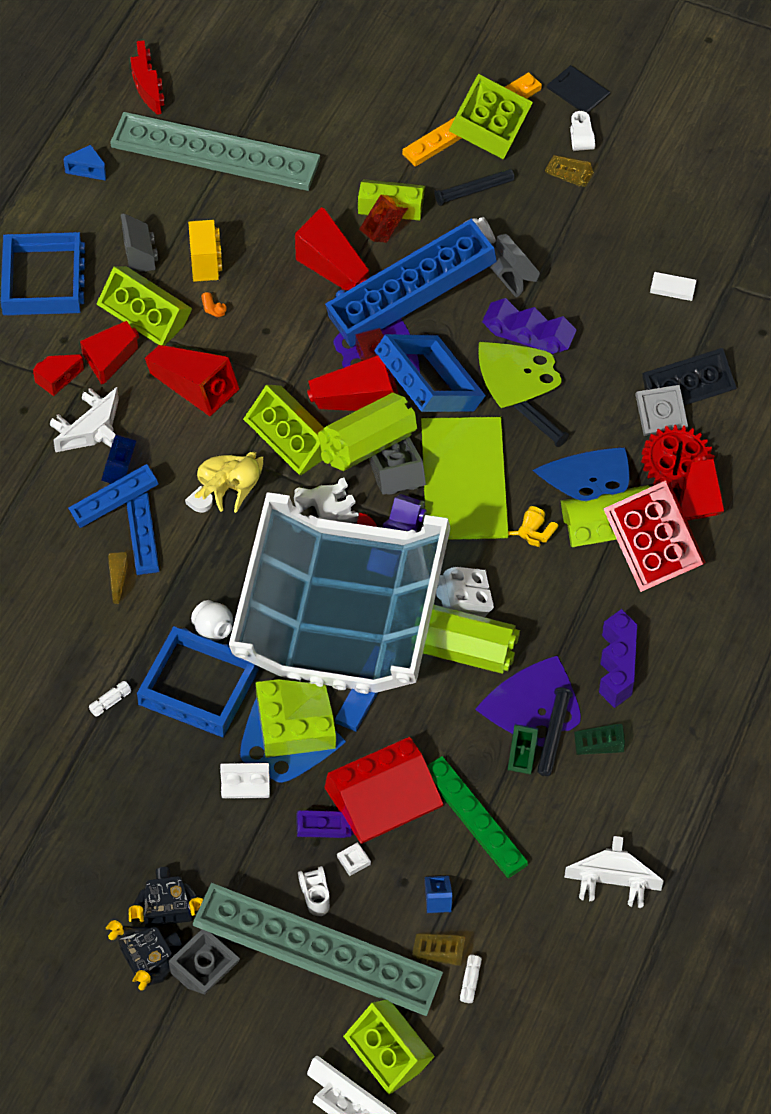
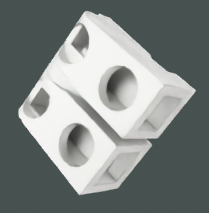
(462, 593)

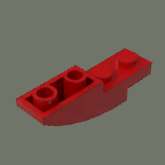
(146, 79)

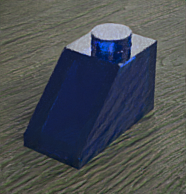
(118, 459)

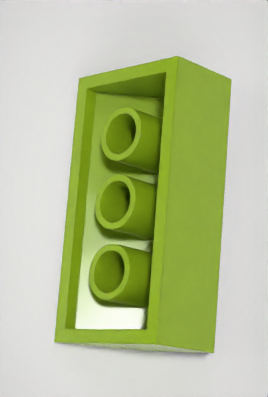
(143, 305)
(286, 428)

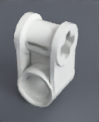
(581, 132)
(315, 887)

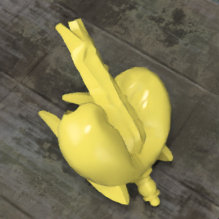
(227, 472)

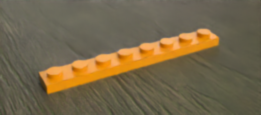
(442, 138)

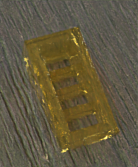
(579, 177)
(118, 567)
(437, 956)

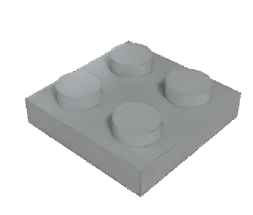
(660, 409)

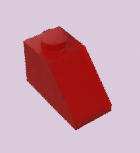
(57, 372)

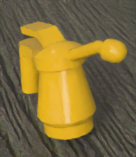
(531, 523)

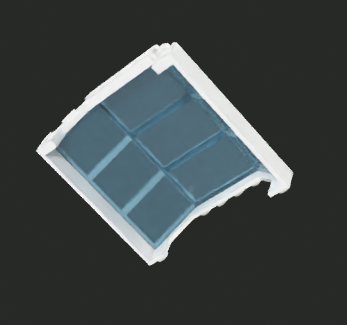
(338, 599)

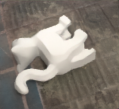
(326, 503)

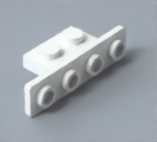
(342, 1094)

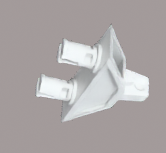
(91, 427)
(615, 868)

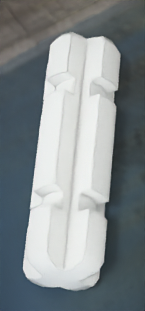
(110, 698)
(470, 979)

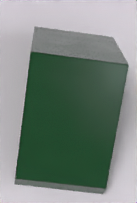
(523, 749)

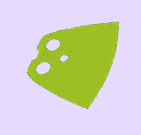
(505, 375)

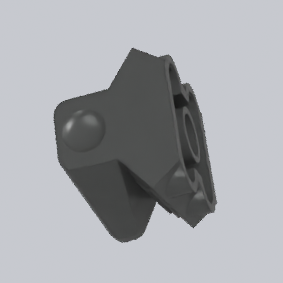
(512, 265)

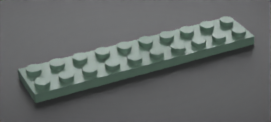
(215, 151)
(318, 949)

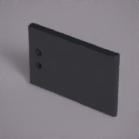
(578, 89)

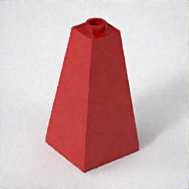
(328, 252)
(196, 376)
(353, 386)

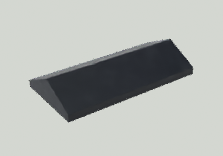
(697, 376)

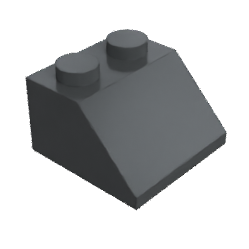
(138, 244)
(202, 962)

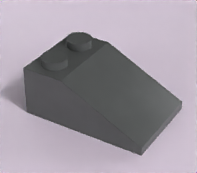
(398, 468)

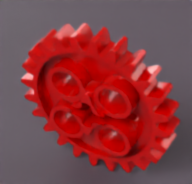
(656, 454)

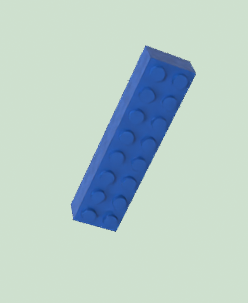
(411, 281)

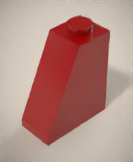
(110, 349)
(701, 490)

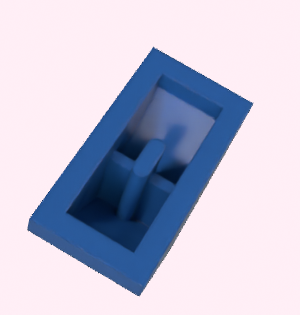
(85, 163)
(438, 894)

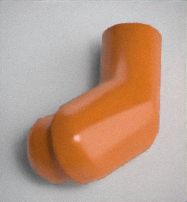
(213, 309)

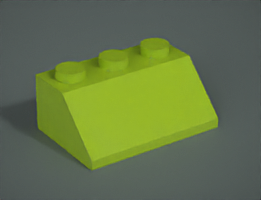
(409, 194)
(388, 1045)

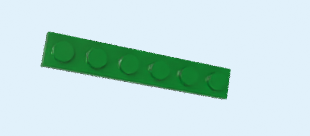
(476, 818)

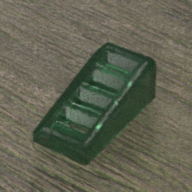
(599, 732)

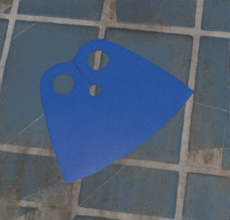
(574, 472)
(297, 763)

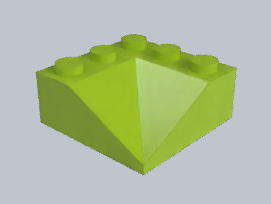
(490, 116)
(294, 717)

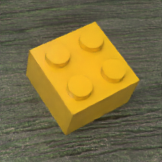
(205, 250)

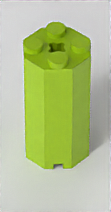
(367, 432)
(471, 639)

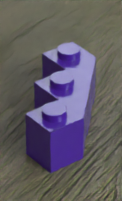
(528, 327)
(406, 514)
(618, 658)

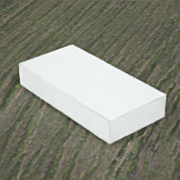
(673, 286)

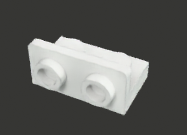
(245, 780)

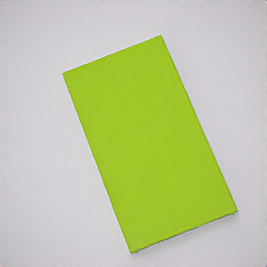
(465, 475)

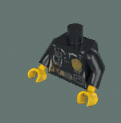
(165, 901)
(145, 951)

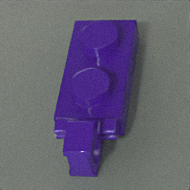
(322, 824)

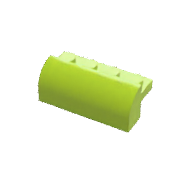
(587, 519)

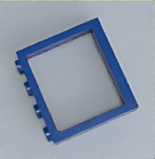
(41, 243)
(464, 393)
(182, 711)

